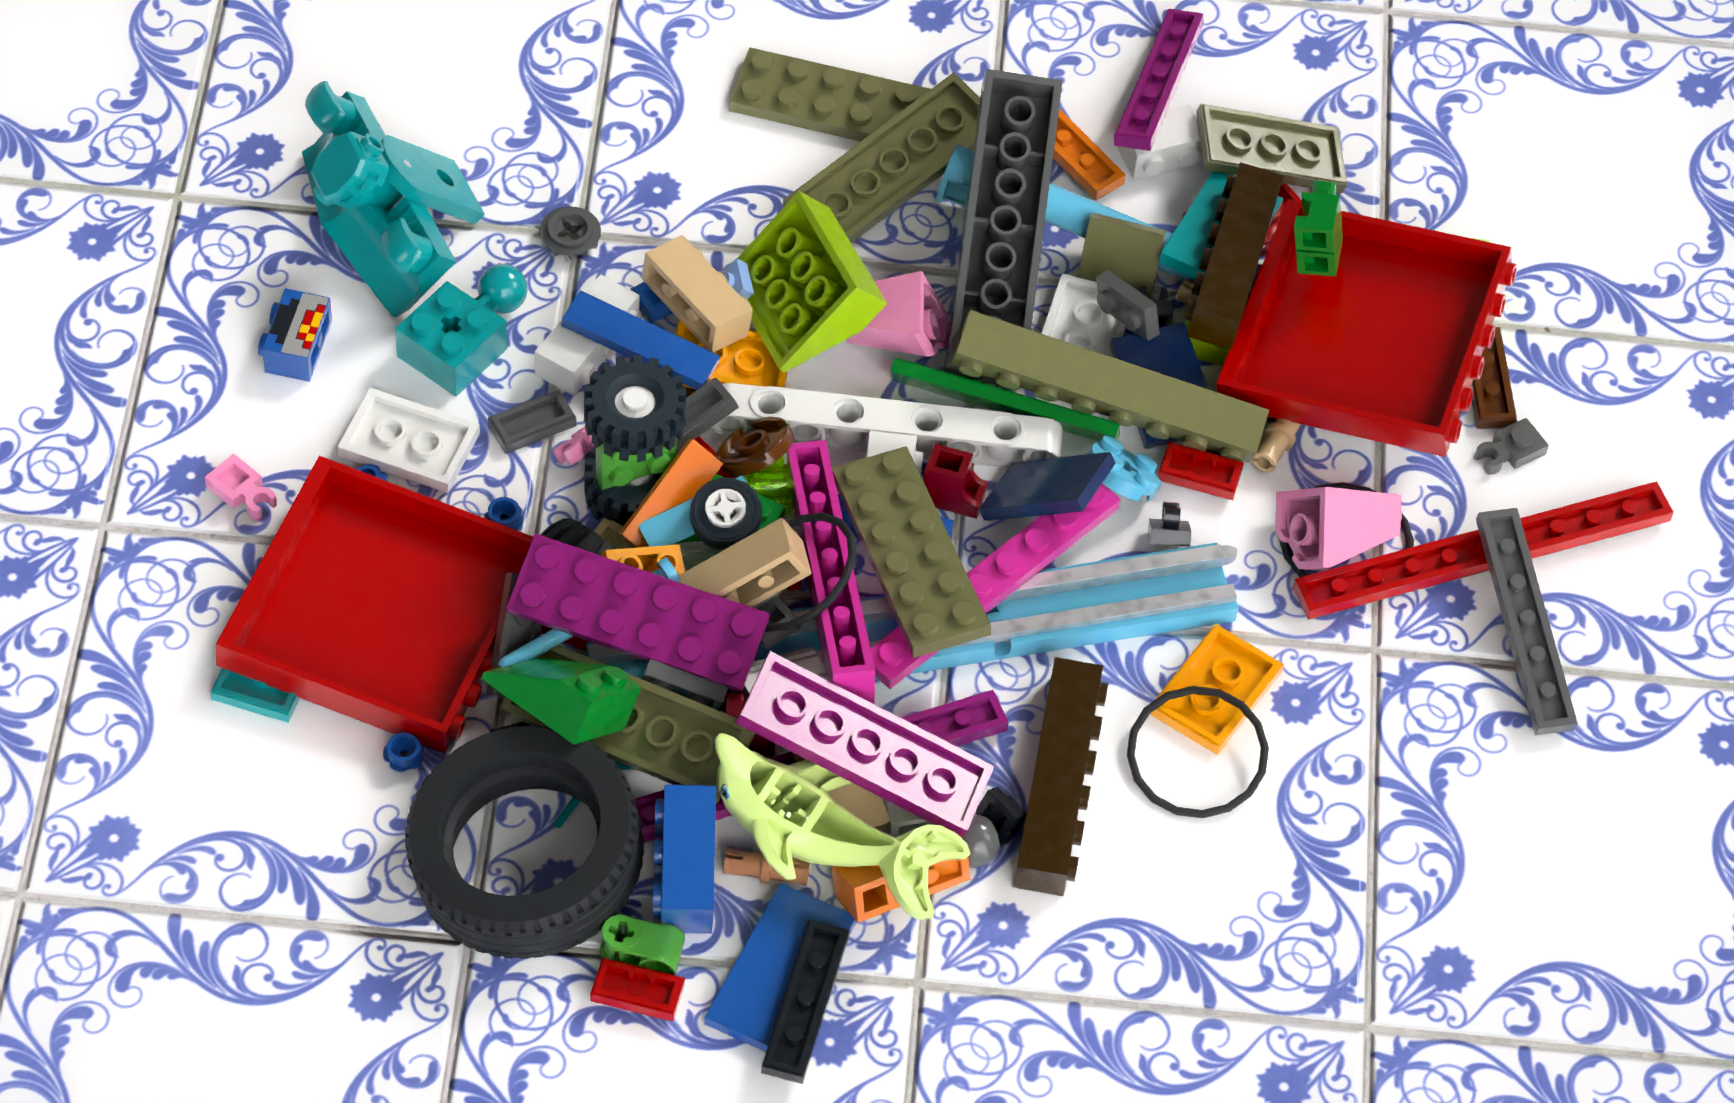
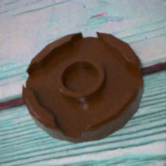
(756, 448)

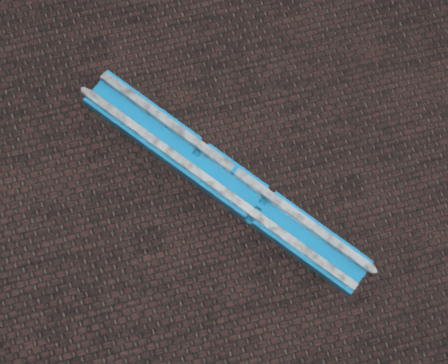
(1055, 609)

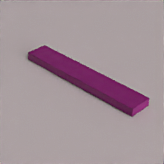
(1158, 80)

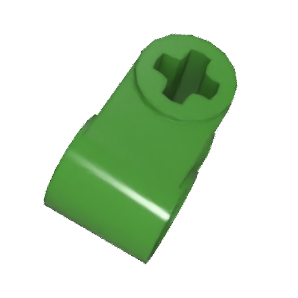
(643, 944)

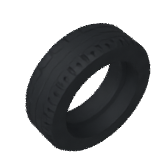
(546, 919)

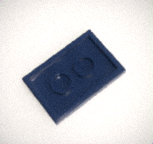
(1167, 354)
(1047, 486)

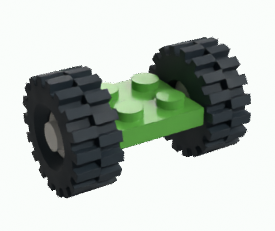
(634, 425)

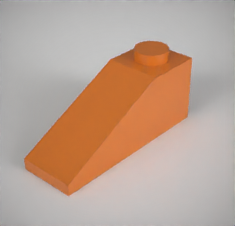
(866, 894)

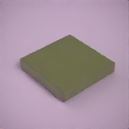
(1122, 248)

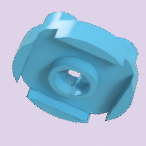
(1131, 474)

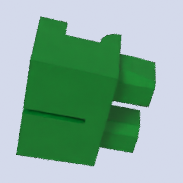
(1319, 231)

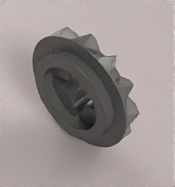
(576, 221)

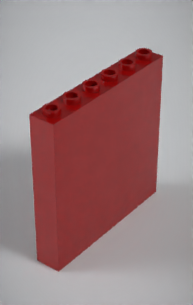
(1379, 345)
(376, 604)

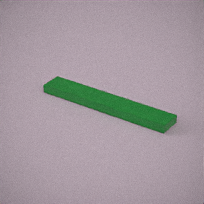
(1001, 399)

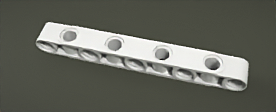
(990, 435)

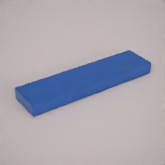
(635, 336)

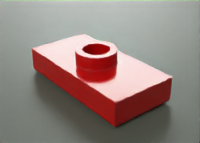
(1200, 471)
(637, 989)

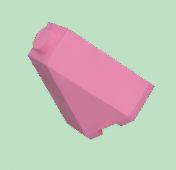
(910, 321)
(1334, 523)

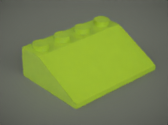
(807, 283)

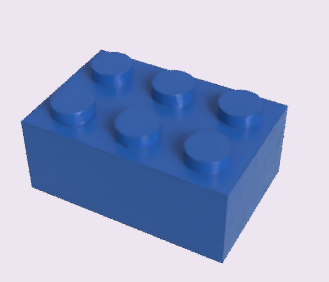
(685, 858)

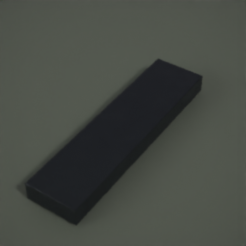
(805, 1002)

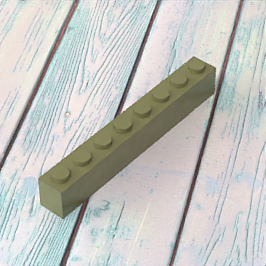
(1109, 387)

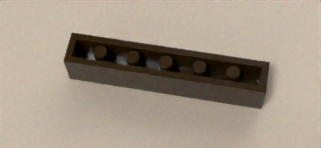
(1235, 255)
(1059, 776)

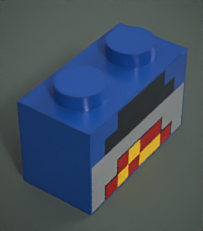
(295, 334)

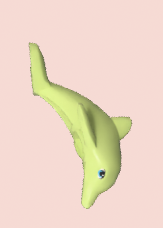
(798, 819)

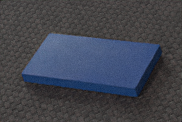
(758, 980)

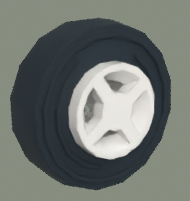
(725, 498)

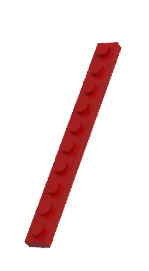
(1464, 553)

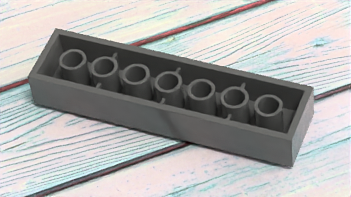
(1005, 202)

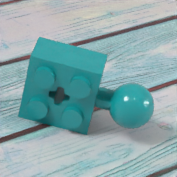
(459, 336)

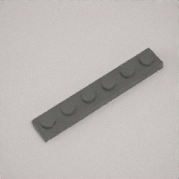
(1526, 621)

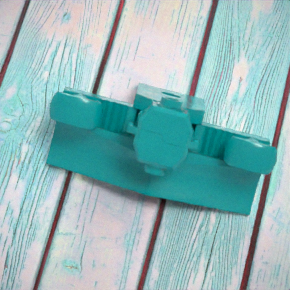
(360, 178)

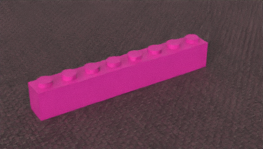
(841, 624)

